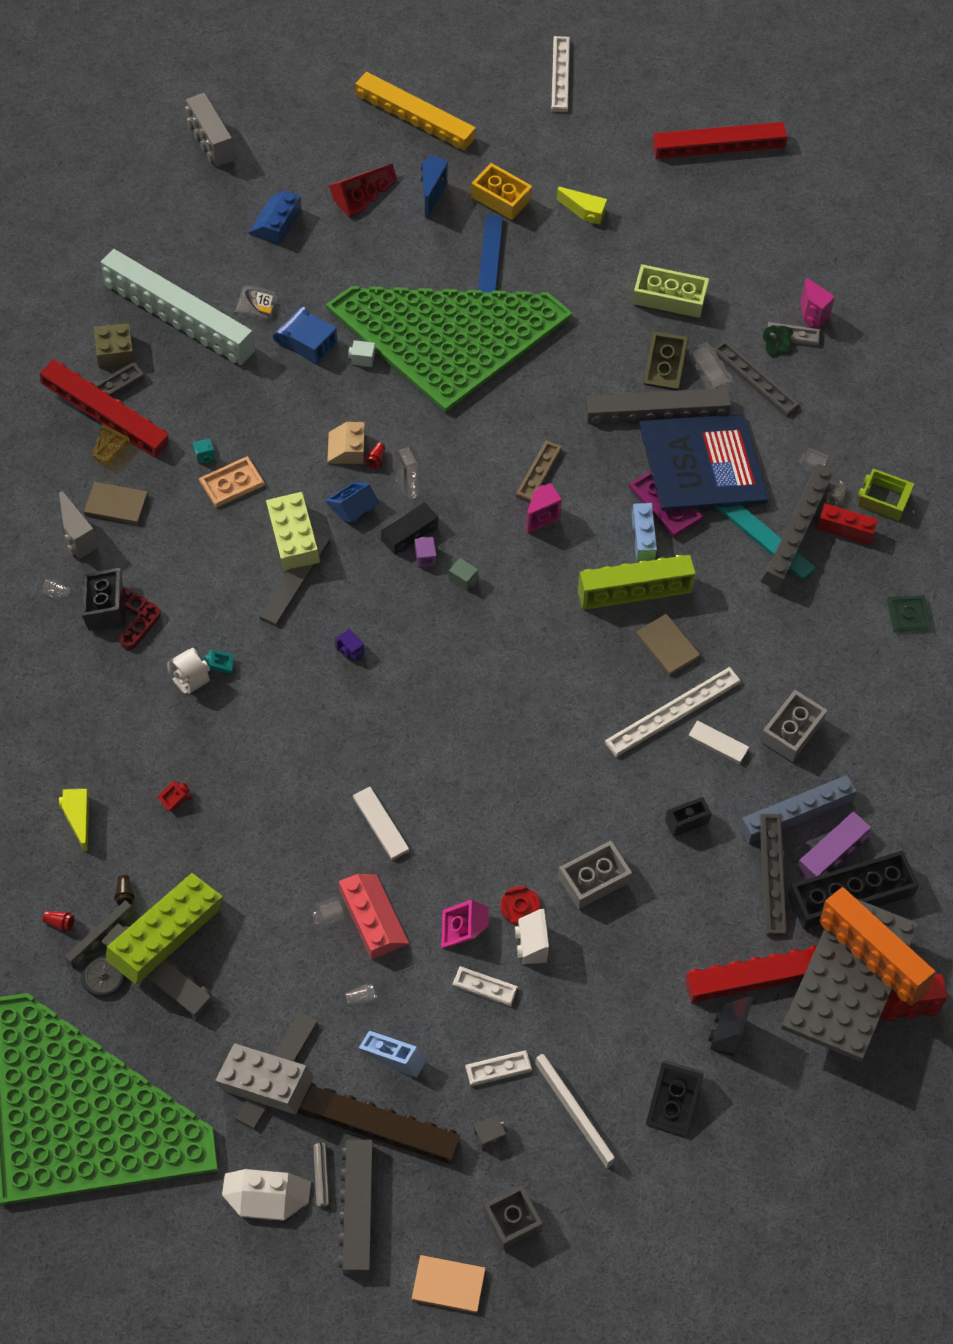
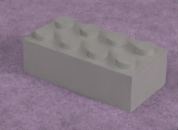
(209, 130)
(264, 1078)

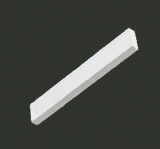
(560, 75)
(575, 1111)

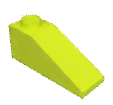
(586, 206)
(76, 810)

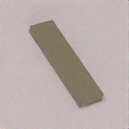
(539, 470)

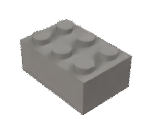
(793, 725)
(594, 875)

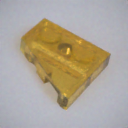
(109, 445)

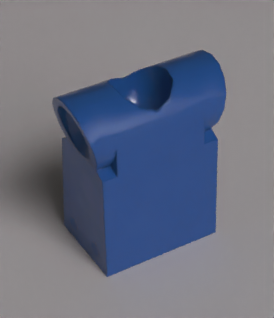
(307, 336)

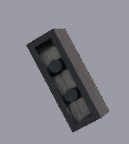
(409, 527)

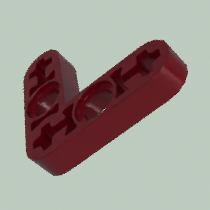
(142, 615)

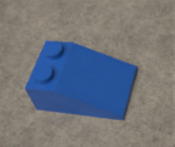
(434, 181)

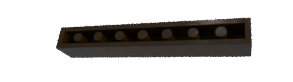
(380, 1124)

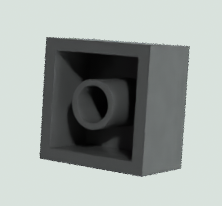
(512, 1217)

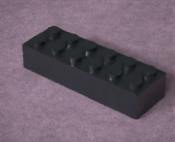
(871, 881)

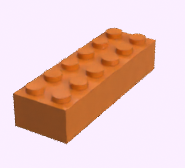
(876, 946)

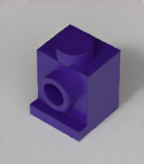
(350, 645)

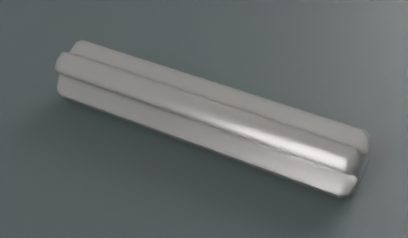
(321, 1175)

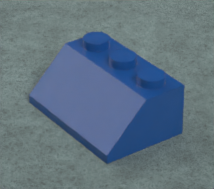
(277, 217)

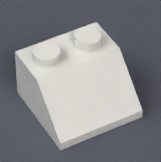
(533, 938)

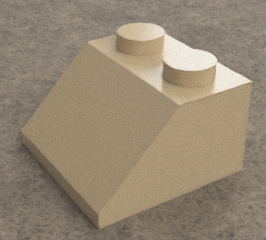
(347, 444)

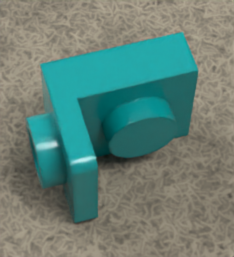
(204, 451)
(219, 661)

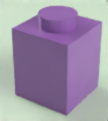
(425, 552)

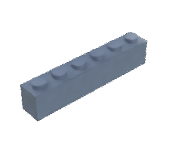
(802, 807)

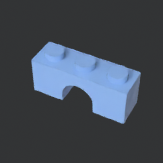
(644, 532)

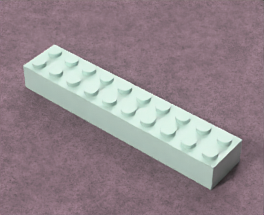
(177, 307)

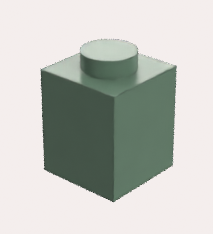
(463, 574)

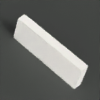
(718, 742)
(485, 986)
(498, 1068)

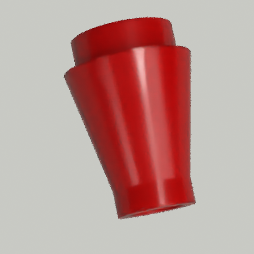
(375, 456)
(61, 920)

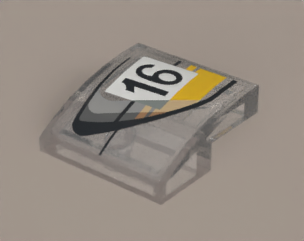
(256, 303)

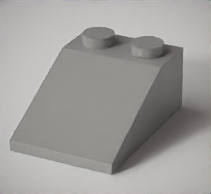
(77, 530)

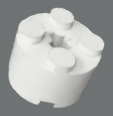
(189, 671)

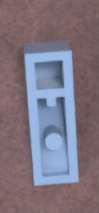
(394, 1053)

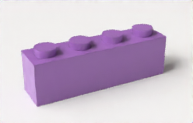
(834, 847)

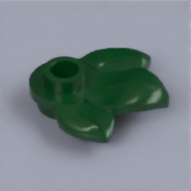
(779, 342)

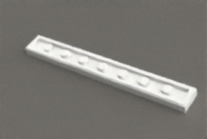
(672, 712)

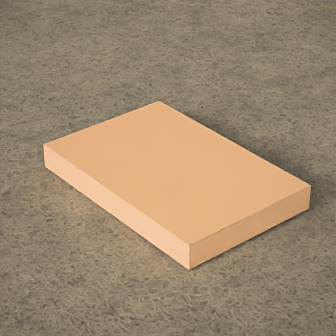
(231, 481)
(448, 1284)

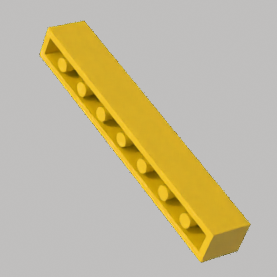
(415, 111)

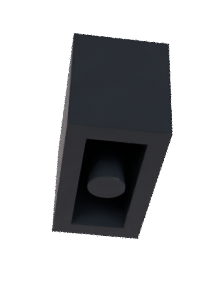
(688, 816)

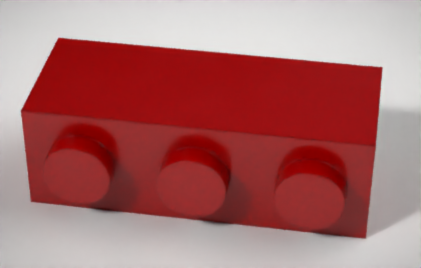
(847, 524)

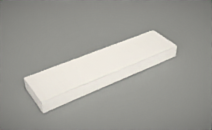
(380, 823)

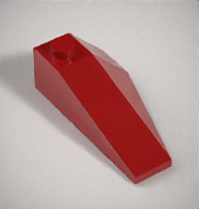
(357, 191)

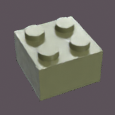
(113, 345)

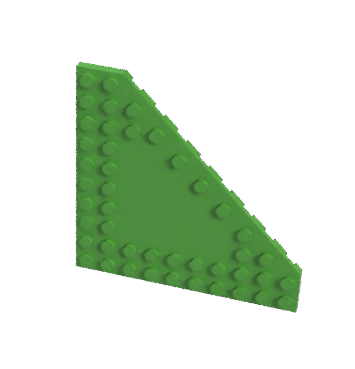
(448, 338)
(81, 1115)

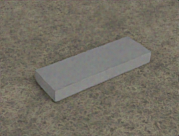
(801, 335)

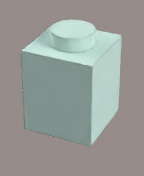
(362, 353)

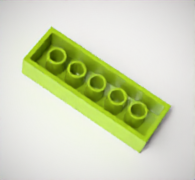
(636, 581)
(163, 928)

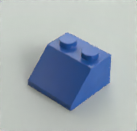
(353, 501)

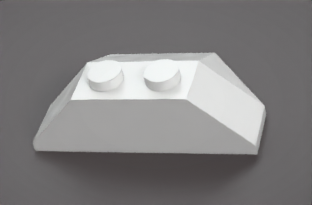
(265, 1193)

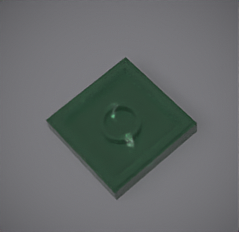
(908, 613)

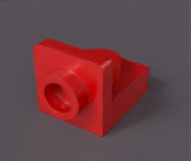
(174, 795)

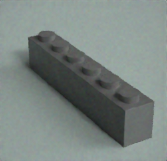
(172, 984)
(357, 1207)

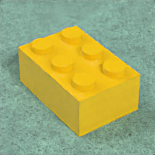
(501, 191)

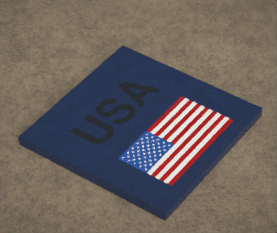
(703, 462)

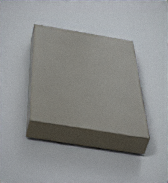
(116, 503)
(667, 644)

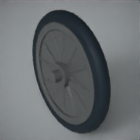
(101, 977)

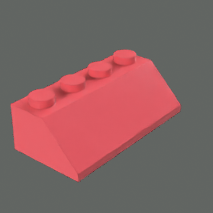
(372, 914)

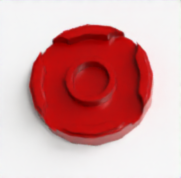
(514, 904)

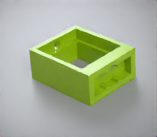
(889, 482)

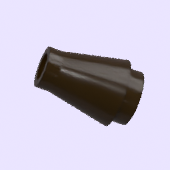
(124, 890)

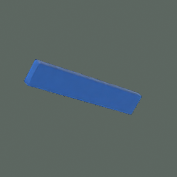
(490, 253)

